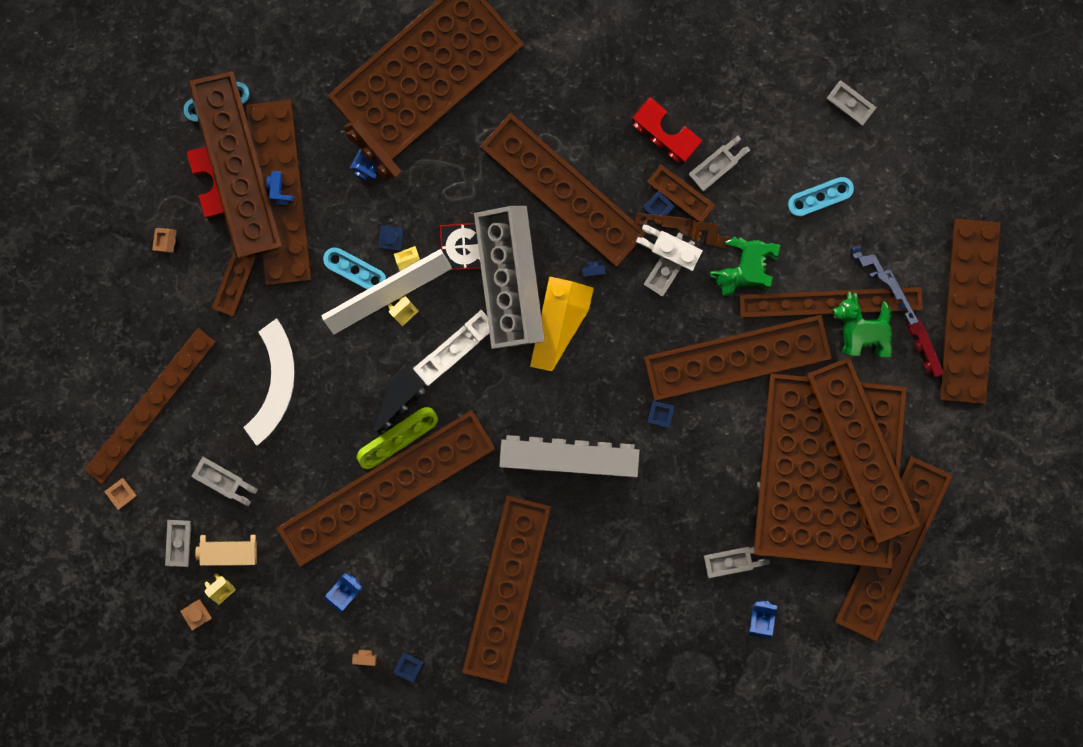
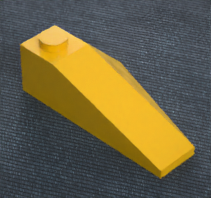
(561, 315)

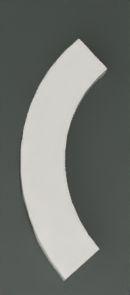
(281, 383)

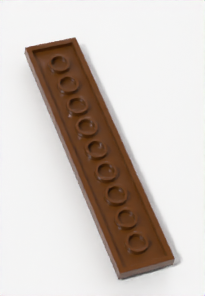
(385, 488)

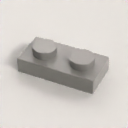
(851, 103)
(178, 543)

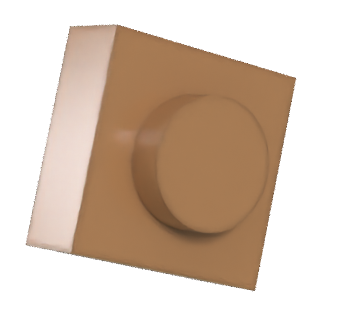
(164, 240)
(120, 493)
(196, 614)
(364, 657)

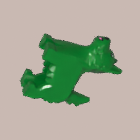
(751, 268)
(864, 332)

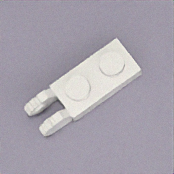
(671, 248)

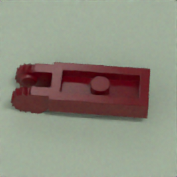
(924, 346)

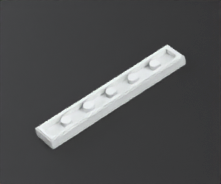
(386, 291)

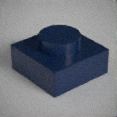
(658, 205)
(390, 238)
(593, 269)
(660, 414)
(408, 667)

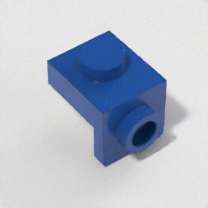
(363, 168)
(274, 184)
(343, 592)
(763, 619)

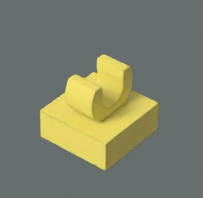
(406, 258)
(403, 310)
(219, 589)

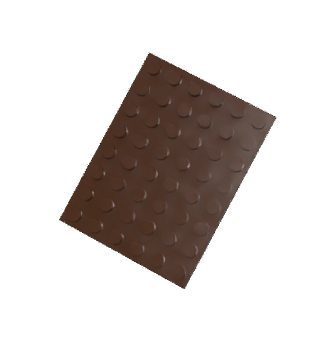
(804, 490)

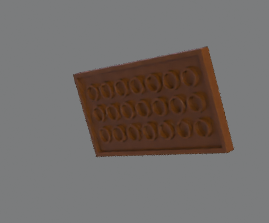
(426, 71)

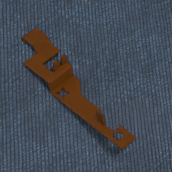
(689, 231)

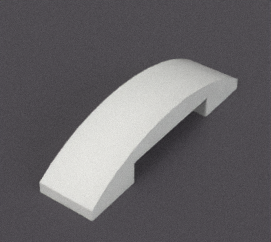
(453, 349)

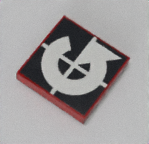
(460, 246)

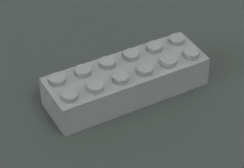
(509, 277)
(569, 458)

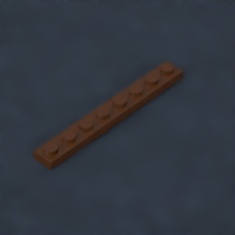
(823, 302)
(150, 406)

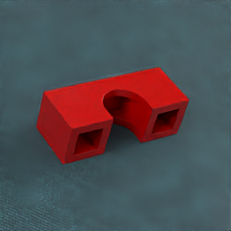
(679, 145)
(201, 165)

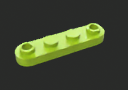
(397, 438)

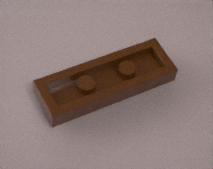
(371, 150)
(680, 193)
(234, 284)

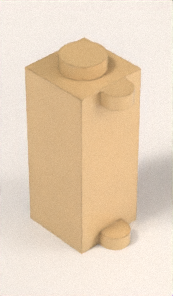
(227, 552)

